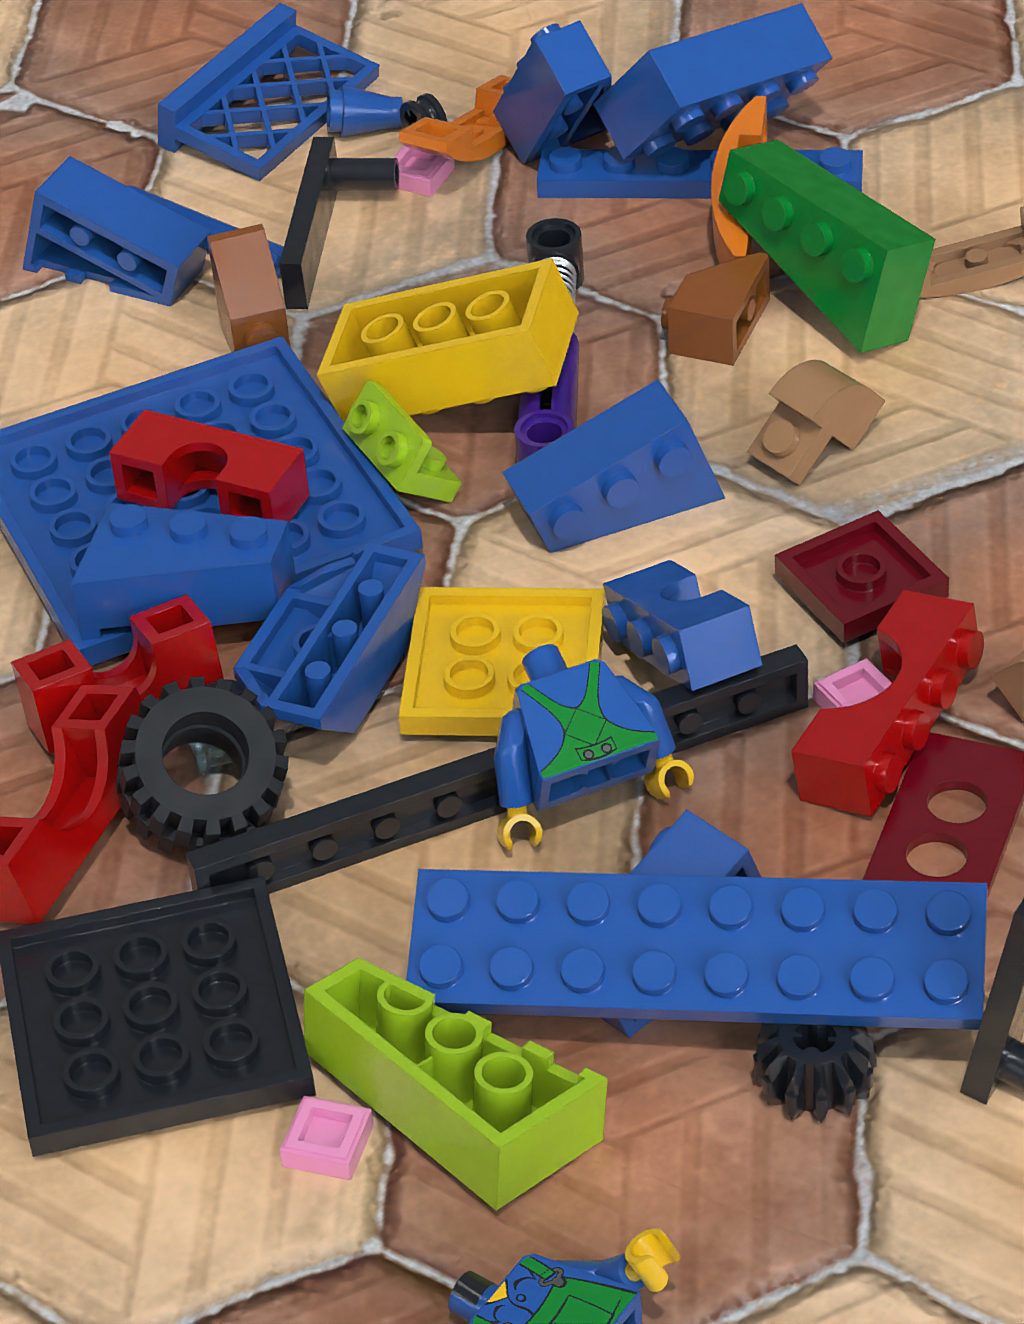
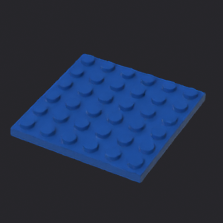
(62, 478)

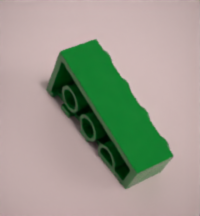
(831, 240)

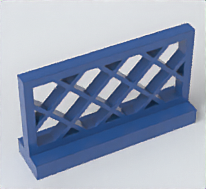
(236, 76)

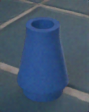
(361, 111)

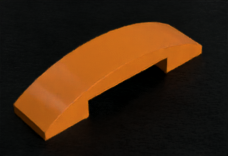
(746, 129)
(467, 137)

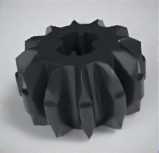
(814, 1066)

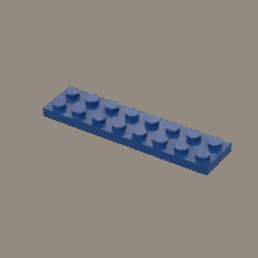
(702, 948)

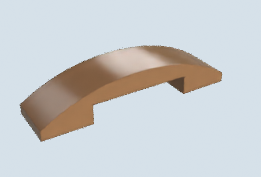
(976, 263)

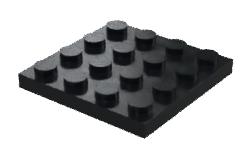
(152, 1016)

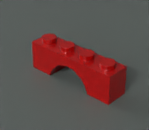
(859, 750)
(47, 850)

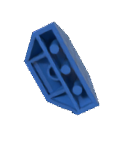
(335, 639)

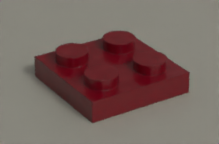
(858, 574)

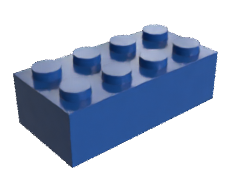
(709, 78)

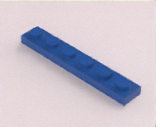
(674, 174)

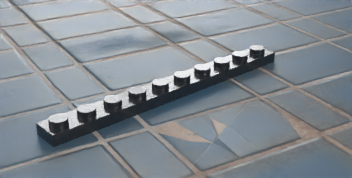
(467, 788)

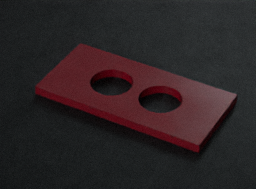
(941, 766)

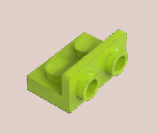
(399, 446)

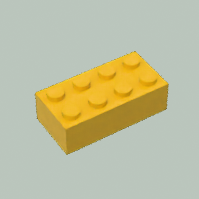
(453, 340)

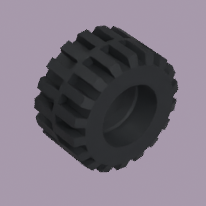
(211, 718)

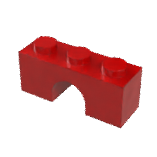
(172, 456)
(168, 646)

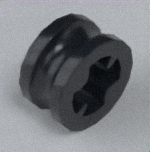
(425, 106)

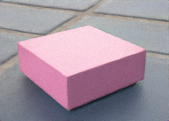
(422, 171)
(850, 686)
(327, 1137)

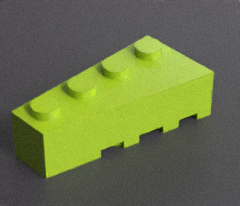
(449, 1084)

